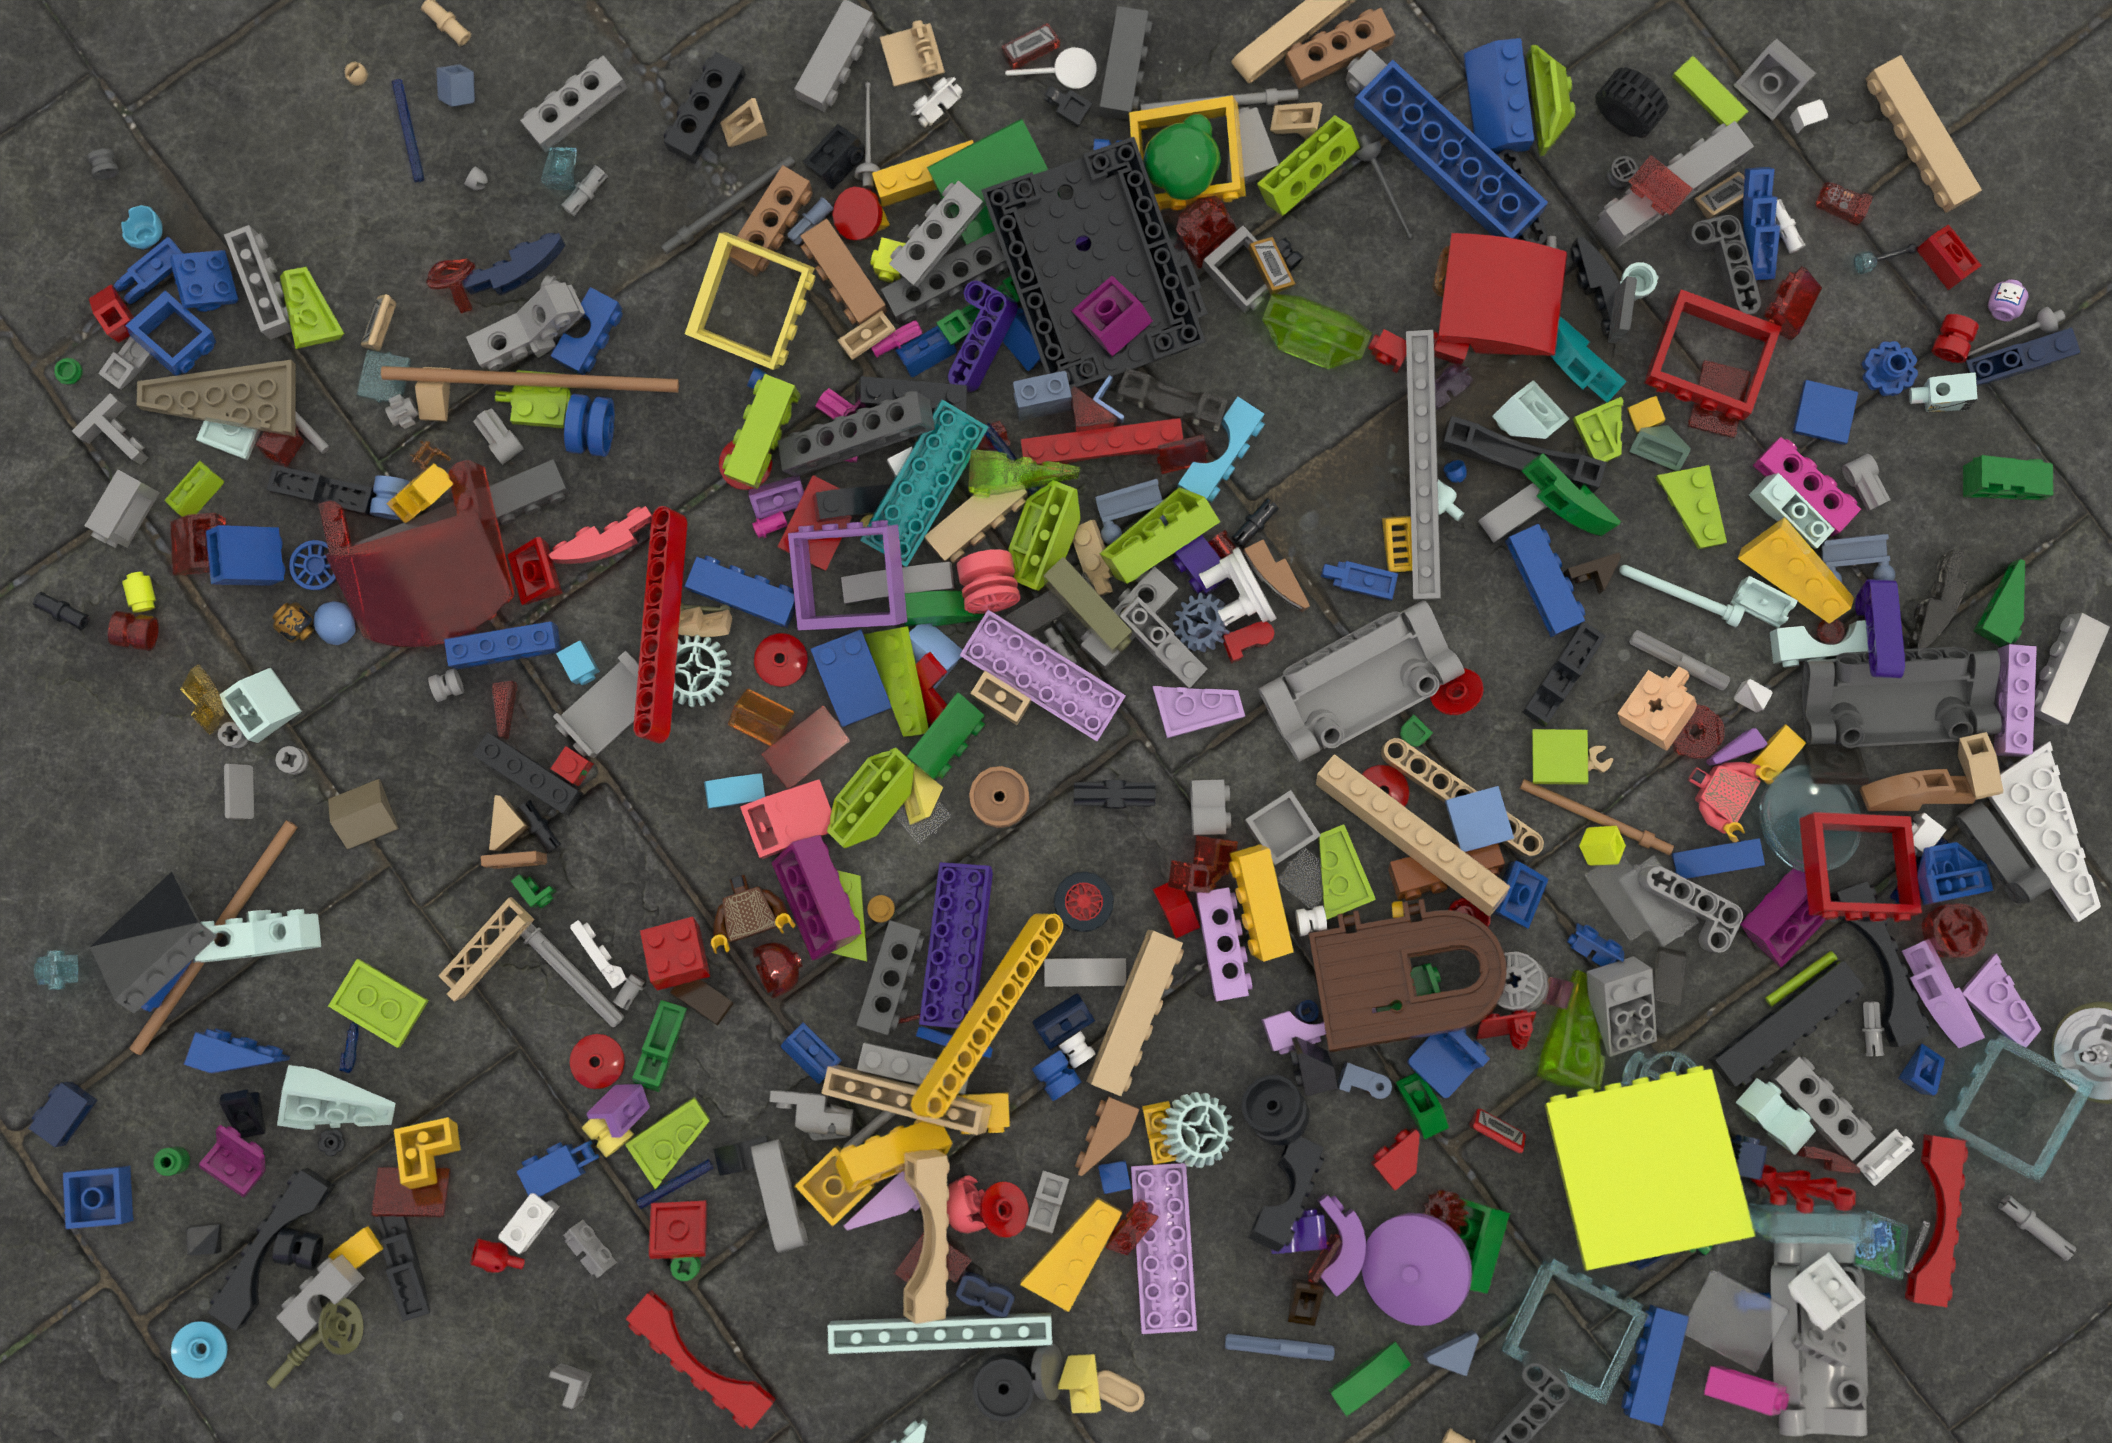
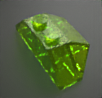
(1314, 331)

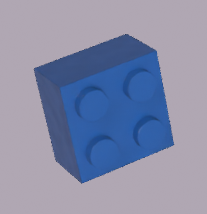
(98, 1197)

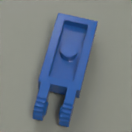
(148, 270)

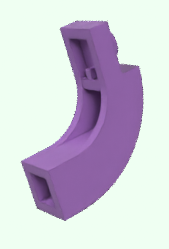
(1351, 1253)

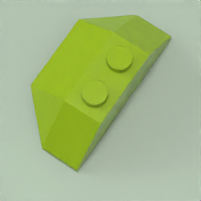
(1550, 97)
(1044, 532)
(871, 797)

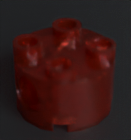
(1955, 930)

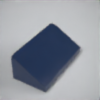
(1063, 1021)

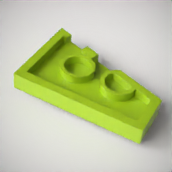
(307, 310)
(1696, 503)
(1341, 873)
(853, 887)

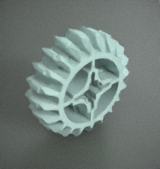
(696, 659)
(1189, 1150)

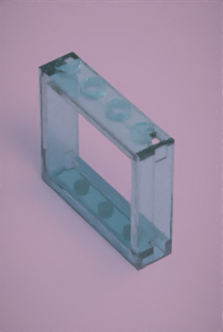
(1980, 1073)
(1822, 1225)
(1607, 1294)

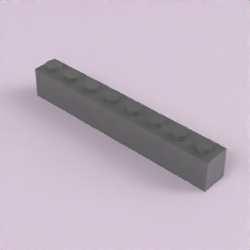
(510, 498)

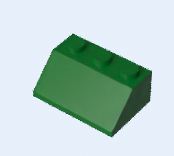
(947, 737)
(1483, 1241)

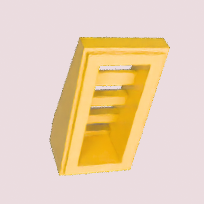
(1389, 544)

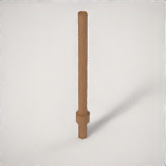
(1644, 838)

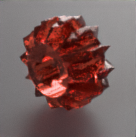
(1447, 1208)

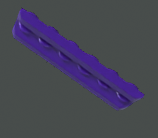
(956, 943)

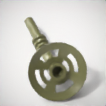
(334, 1327)

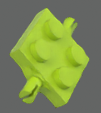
(537, 404)

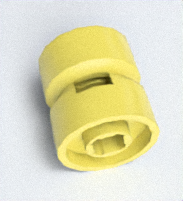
(606, 1144)

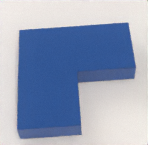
(942, 1038)

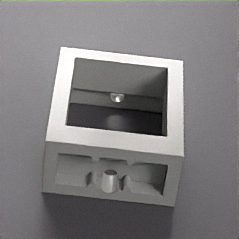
(1220, 255)
(121, 510)

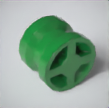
(689, 1264)

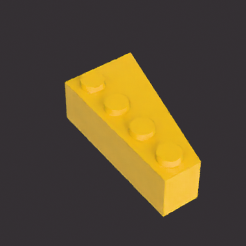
(1070, 1260)

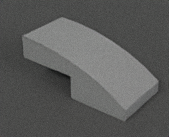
(125, 365)
(1047, 1202)

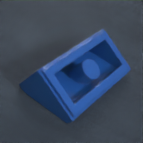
(925, 351)
(810, 1052)

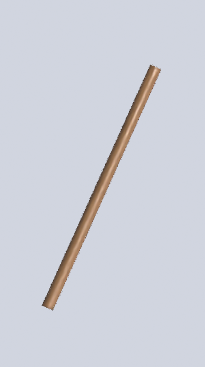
(529, 379)

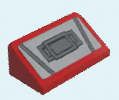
(1498, 1130)

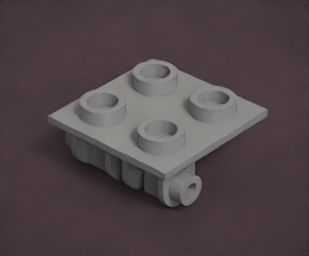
(1828, 1345)

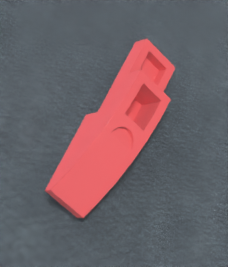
(592, 545)

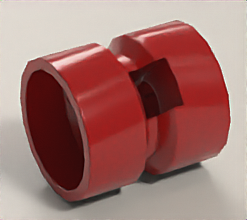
(1956, 335)

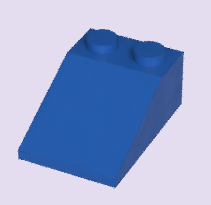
(851, 678)

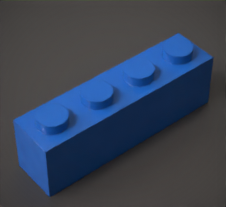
(1545, 580)
(742, 592)
(1655, 1365)

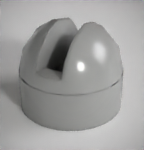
(476, 179)

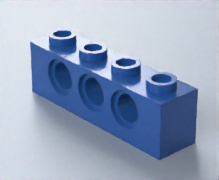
(502, 645)

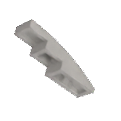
(916, 579)

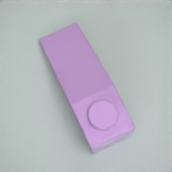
(891, 1201)

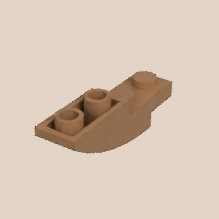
(1916, 788)

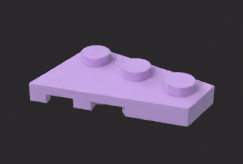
(1195, 709)
(1996, 999)

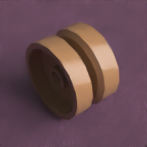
(992, 782)

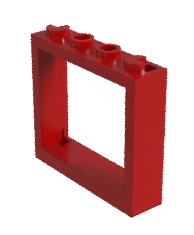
(1725, 317)
(1817, 875)

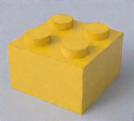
(827, 1191)

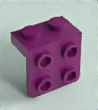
(234, 1161)

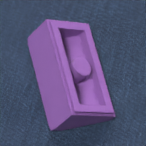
(776, 497)

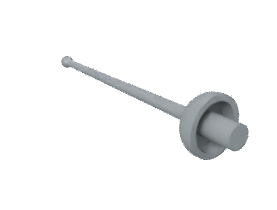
(865, 170)
(2045, 320)

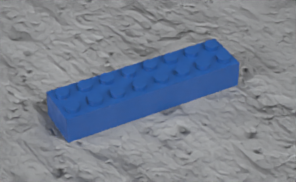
(1449, 153)

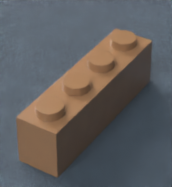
(842, 272)

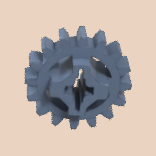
(1201, 635)

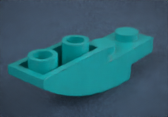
(1583, 365)

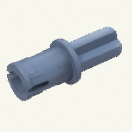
(809, 220)

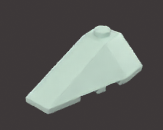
(319, 1099)

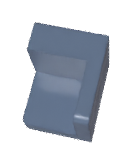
(455, 85)

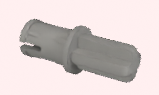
(1873, 1028)

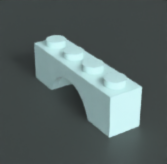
(1795, 644)

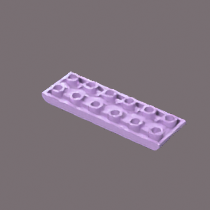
(1042, 675)
(1165, 1250)

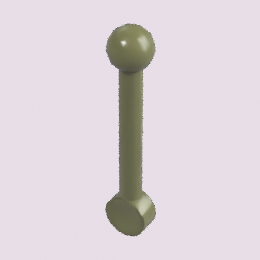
(706, 608)

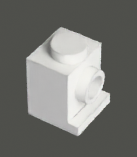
(1925, 832)

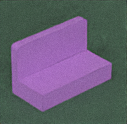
(620, 1108)

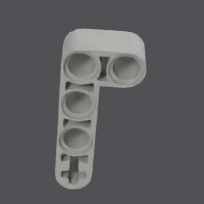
(1689, 901)
(778, 1197)

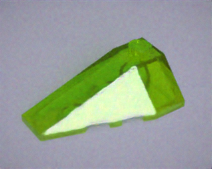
(996, 474)
(1573, 1044)

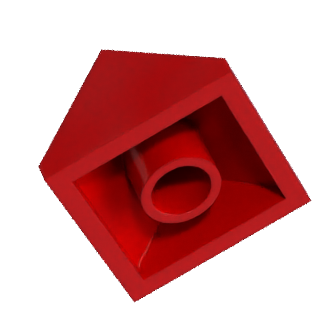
(1948, 257)
(534, 571)

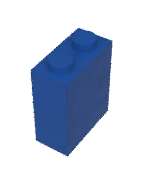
(245, 555)

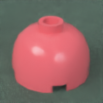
(964, 1205)

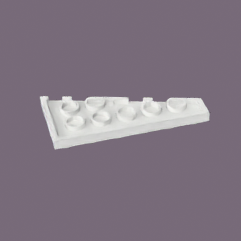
(2045, 828)

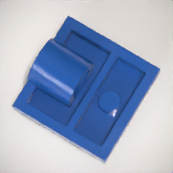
(204, 280)

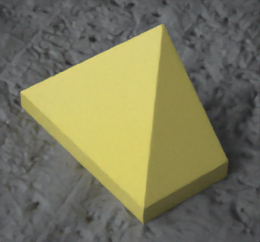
(923, 796)

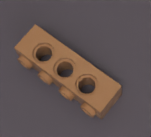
(1308, 71)
(784, 184)

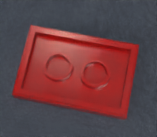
(822, 549)

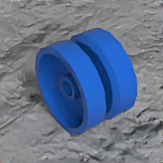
(589, 425)

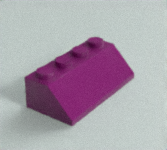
(816, 896)

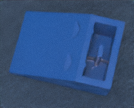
(219, 1052)

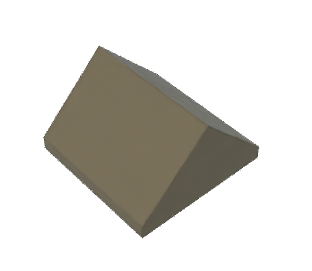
(362, 814)

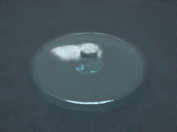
(1794, 797)

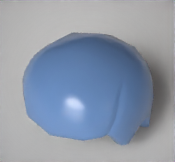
(334, 622)

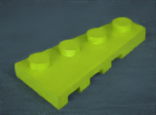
(898, 673)

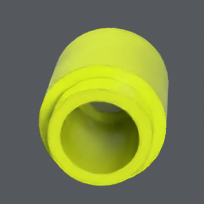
(139, 592)

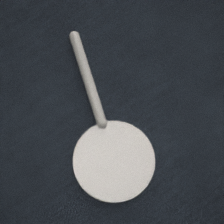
(1073, 68)

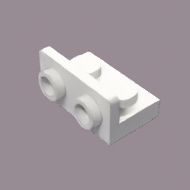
(528, 1223)

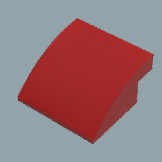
(1502, 295)

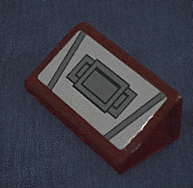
(1031, 45)

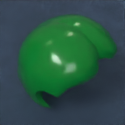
(1183, 158)

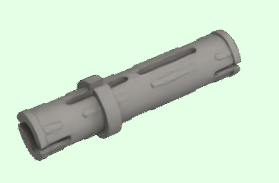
(2027, 1220)

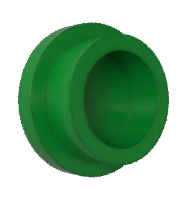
(68, 371)

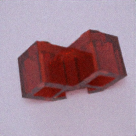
(1208, 866)

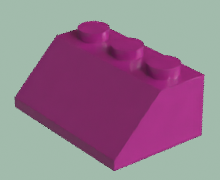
(1783, 919)

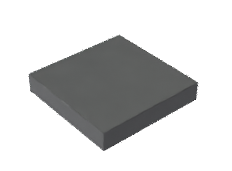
(1622, 309)

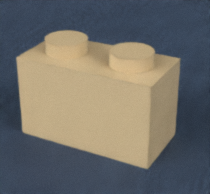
(1000, 697)

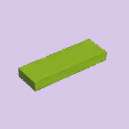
(1709, 92)

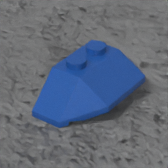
(1951, 873)

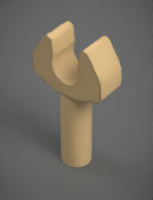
(1594, 764)

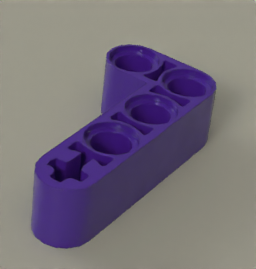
(977, 336)
(1880, 605)

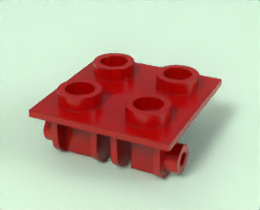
(1516, 1025)

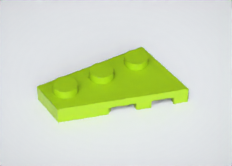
(665, 1141)

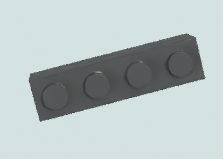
(1123, 63)

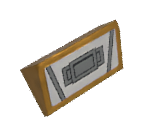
(1271, 265)

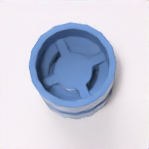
(385, 488)

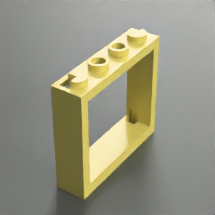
(709, 289)

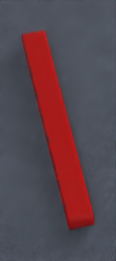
(660, 625)

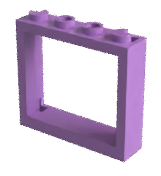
(803, 579)

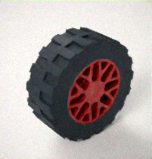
(1083, 901)

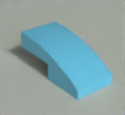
(734, 790)

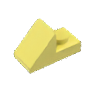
(1082, 1381)

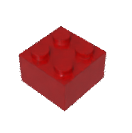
(675, 953)

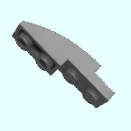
(1162, 642)

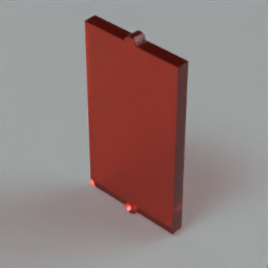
(805, 747)

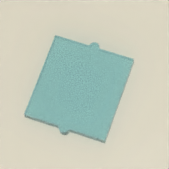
(371, 383)

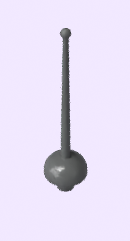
(1369, 153)

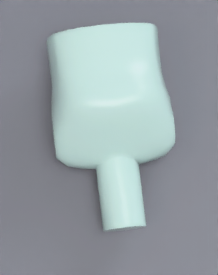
(1446, 497)

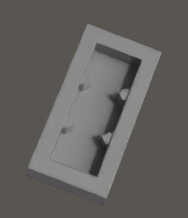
(103, 419)

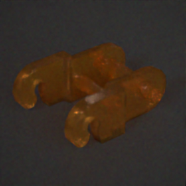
(436, 451)

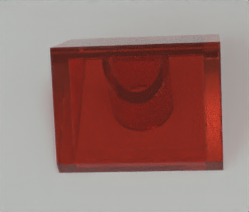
(1088, 413)

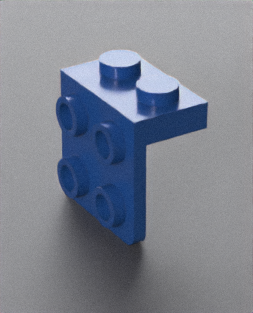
(1447, 1060)

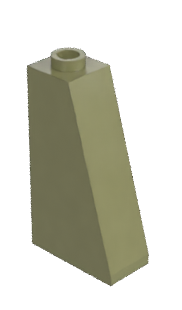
(1087, 606)

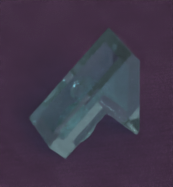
(559, 168)

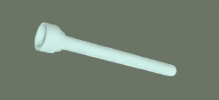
(1730, 613)

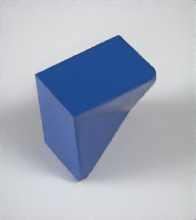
(1114, 1176)

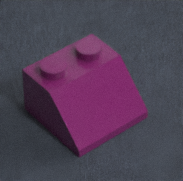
(1112, 315)

